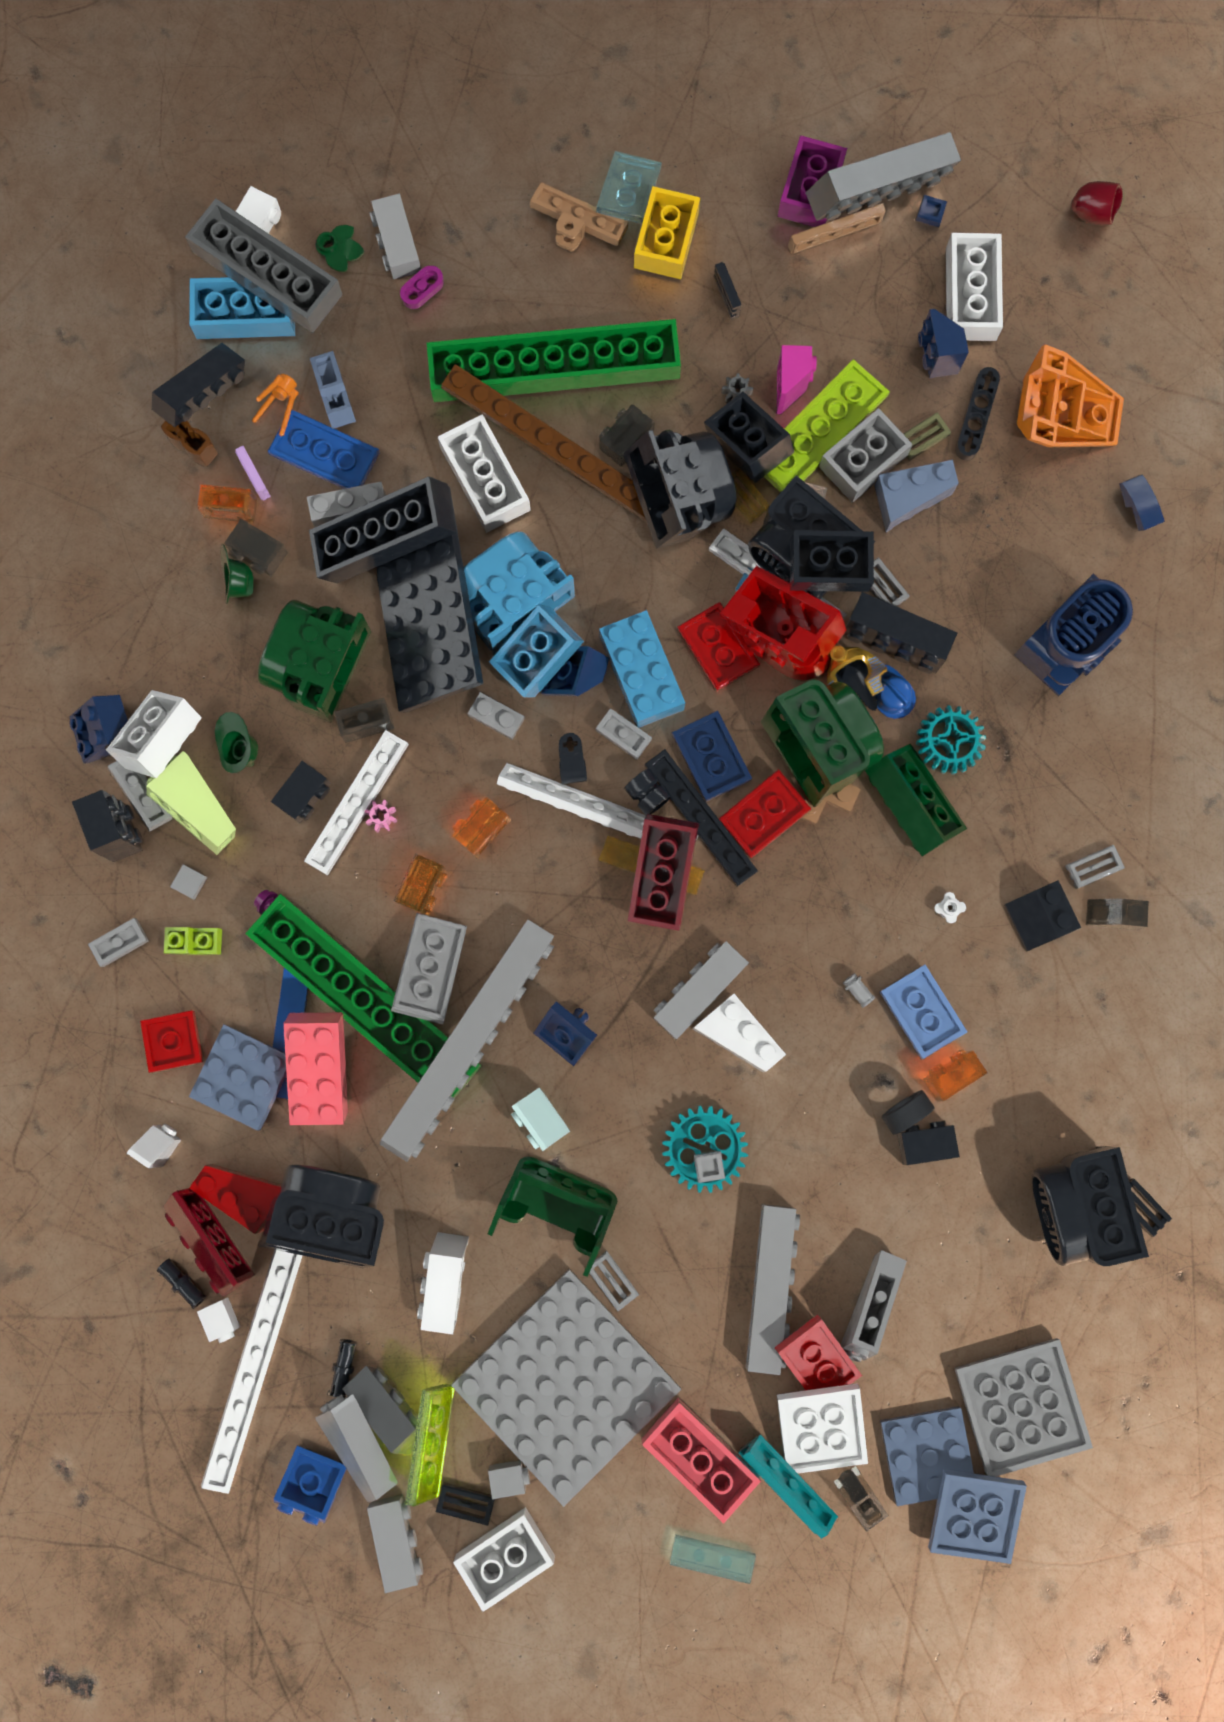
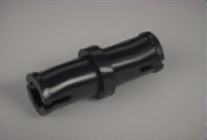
(181, 1283)
(343, 1367)

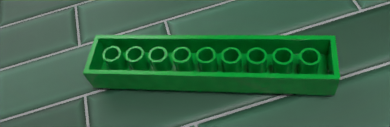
(561, 358)
(348, 987)

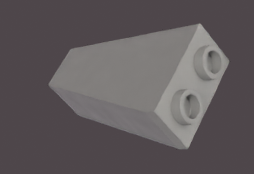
(873, 1307)
(356, 1446)

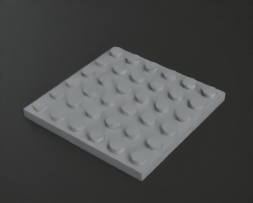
(566, 1387)

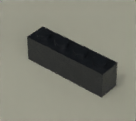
(198, 385)

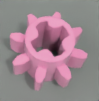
(387, 815)

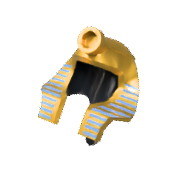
(859, 671)

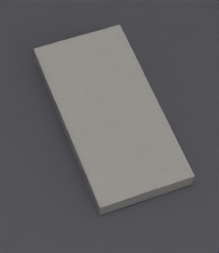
(429, 968)

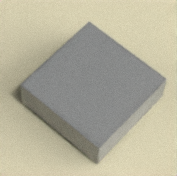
(188, 882)
(709, 1166)

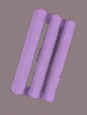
(252, 473)

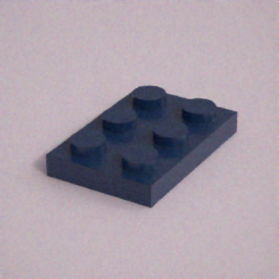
(711, 756)

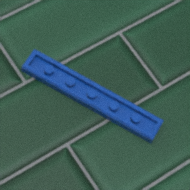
(292, 1000)

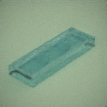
(712, 1559)

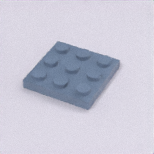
(241, 1077)
(921, 1448)
(977, 1516)

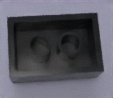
(750, 437)
(831, 560)
(108, 826)

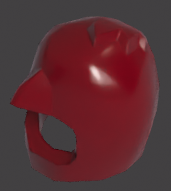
(1098, 202)

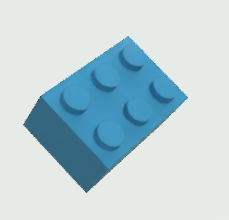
(536, 651)

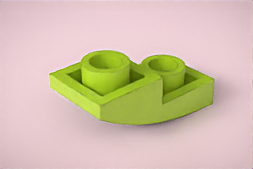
(192, 941)

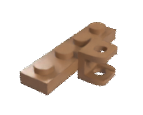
(576, 218)

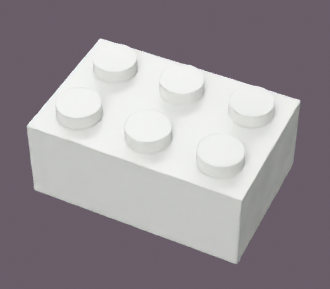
(154, 733)
(504, 1559)

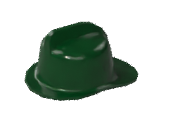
(237, 577)
(234, 743)

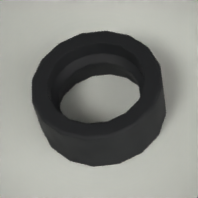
(908, 1112)

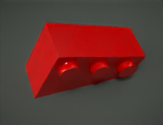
(237, 1194)

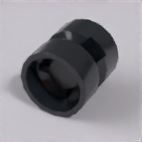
(648, 792)

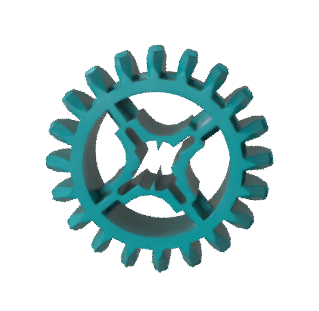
(961, 738)

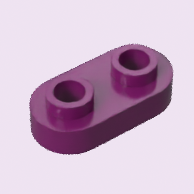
(419, 286)

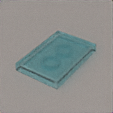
(628, 187)

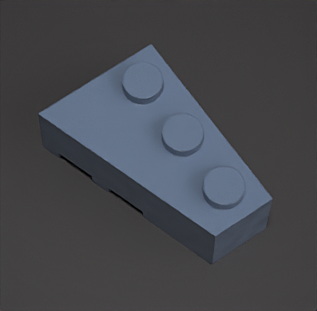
(912, 490)

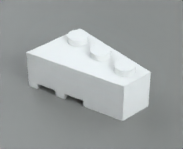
(741, 1034)
(443, 1283)

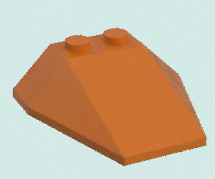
(1067, 404)

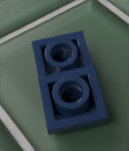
(1140, 496)

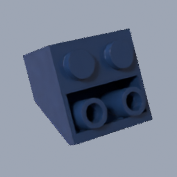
(943, 345)
(97, 725)

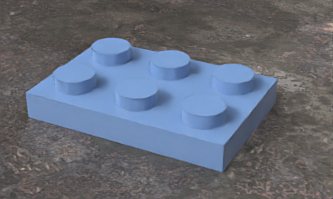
(923, 1012)

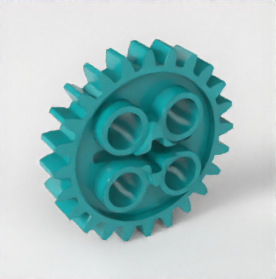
(714, 1126)

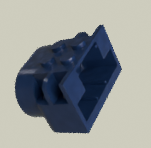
(1078, 634)

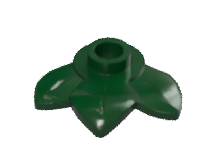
(342, 248)

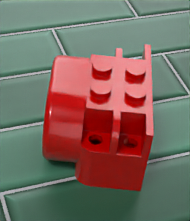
(785, 626)

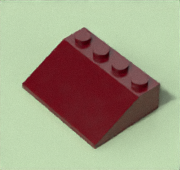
(208, 1241)

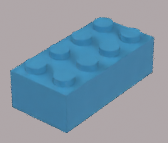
(231, 311)
(642, 669)

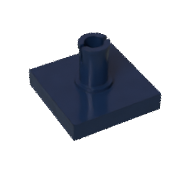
(566, 1032)

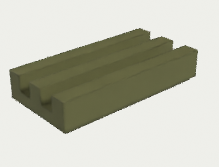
(941, 425)

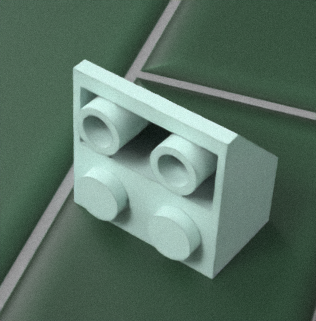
(540, 1119)

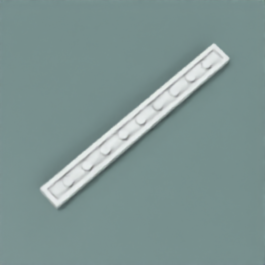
(251, 1372)

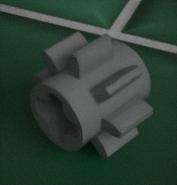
(736, 383)

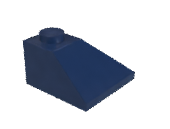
(578, 674)

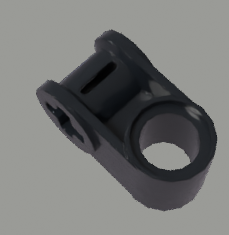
(571, 764)

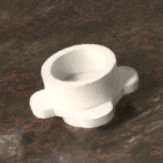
(950, 915)

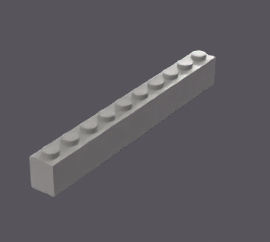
(466, 1041)

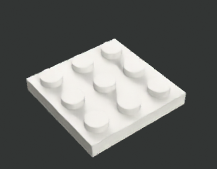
(822, 1428)

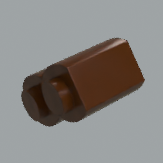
(191, 441)

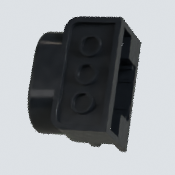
(681, 484)
(793, 509)
(1089, 1209)
(325, 1217)

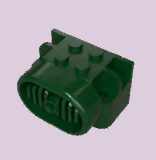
(313, 656)
(823, 736)

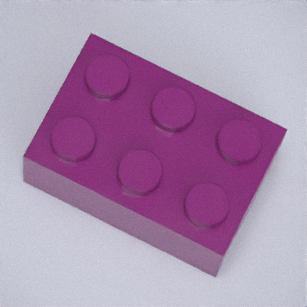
(809, 164)

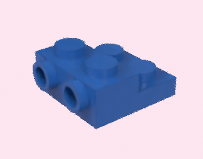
(309, 1486)

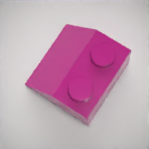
(794, 373)

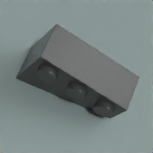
(384, 1409)

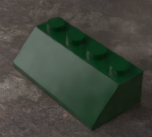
(915, 799)

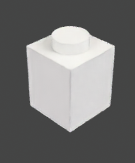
(219, 1320)

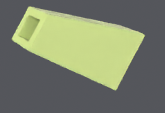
(191, 802)

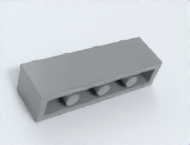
(700, 990)

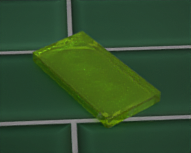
(429, 1444)

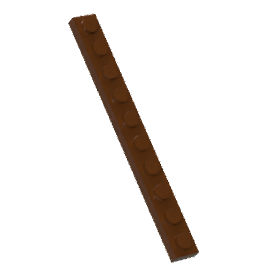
(543, 438)

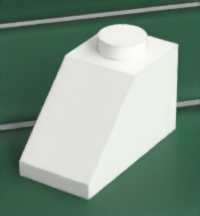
(155, 1146)

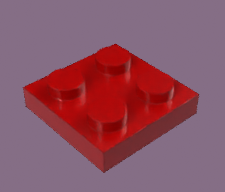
(171, 1041)

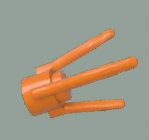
(282, 388)

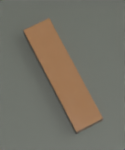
(836, 229)

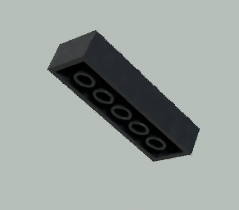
(383, 530)

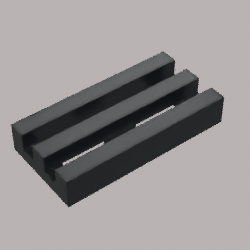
(727, 290)
(1158, 1224)
(465, 1503)

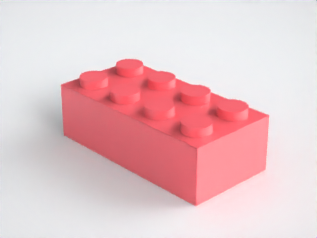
(316, 1068)
(700, 1460)

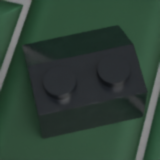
(1042, 916)

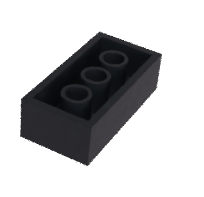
(899, 633)

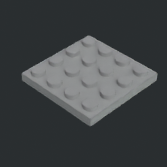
(1023, 1408)

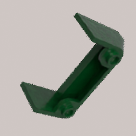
(560, 1200)

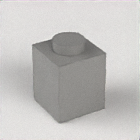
(508, 1479)

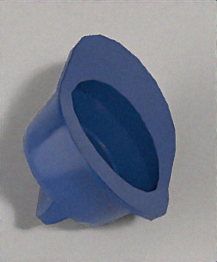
(897, 697)

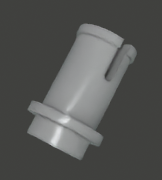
(858, 990)

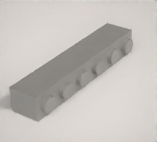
(771, 1288)

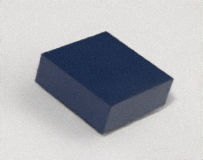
(931, 211)

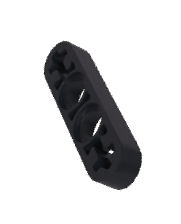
(976, 413)

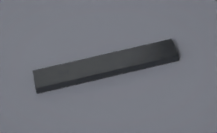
(695, 809)

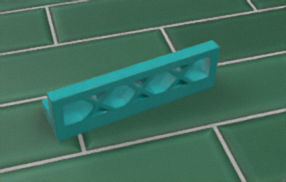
(789, 1486)

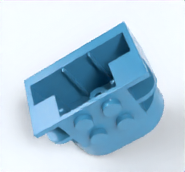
(509, 584)

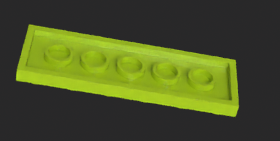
(827, 421)

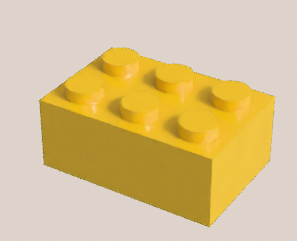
(666, 232)

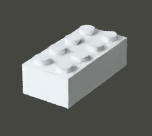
(975, 284)
(484, 473)

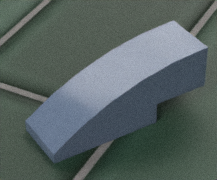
(332, 390)

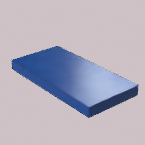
(324, 452)

